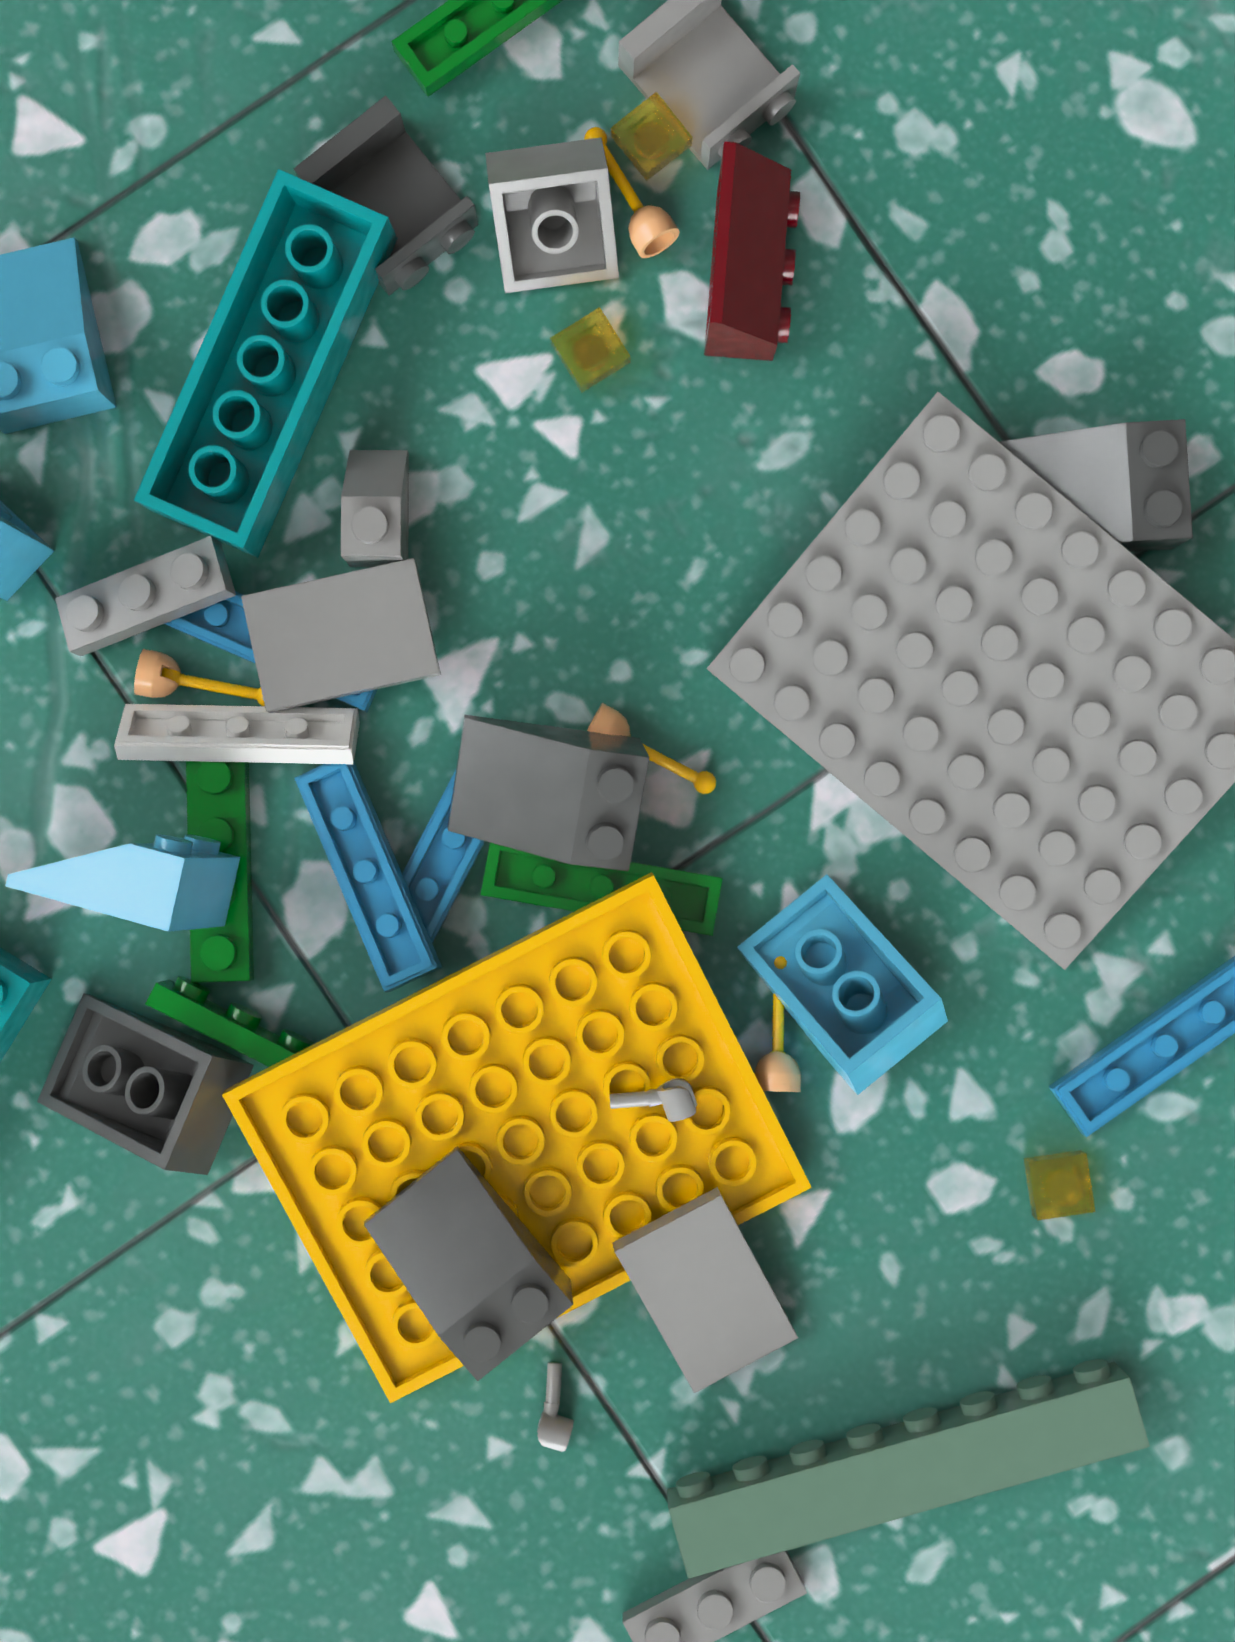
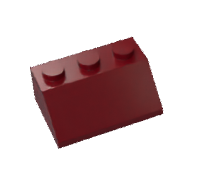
(750, 256)

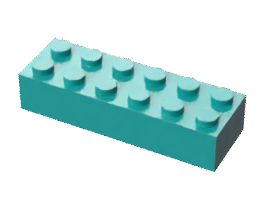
(267, 363)

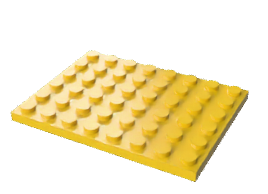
(520, 1077)

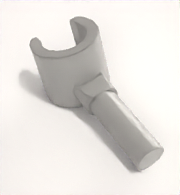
(674, 1095)
(554, 1429)

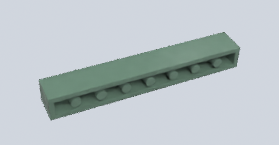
(905, 1466)

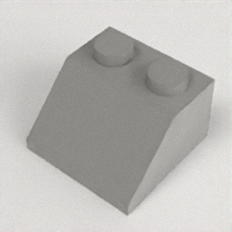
(553, 215)

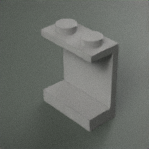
(706, 74)

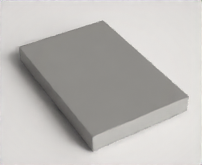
(341, 635)
(705, 1290)

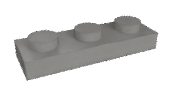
(145, 596)
(716, 1602)

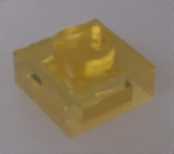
(651, 136)
(590, 349)
(1059, 1185)

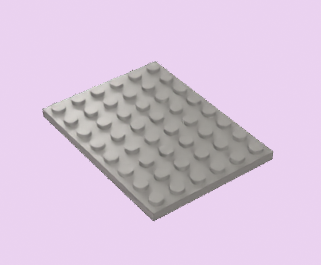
(997, 681)

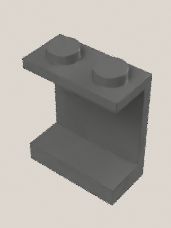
(388, 173)

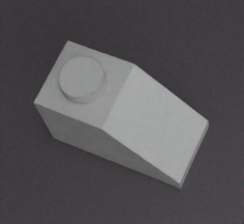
(375, 508)

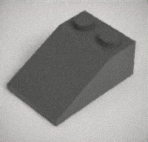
(1121, 477)
(549, 791)
(143, 1086)
(470, 1263)

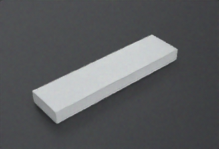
(237, 734)

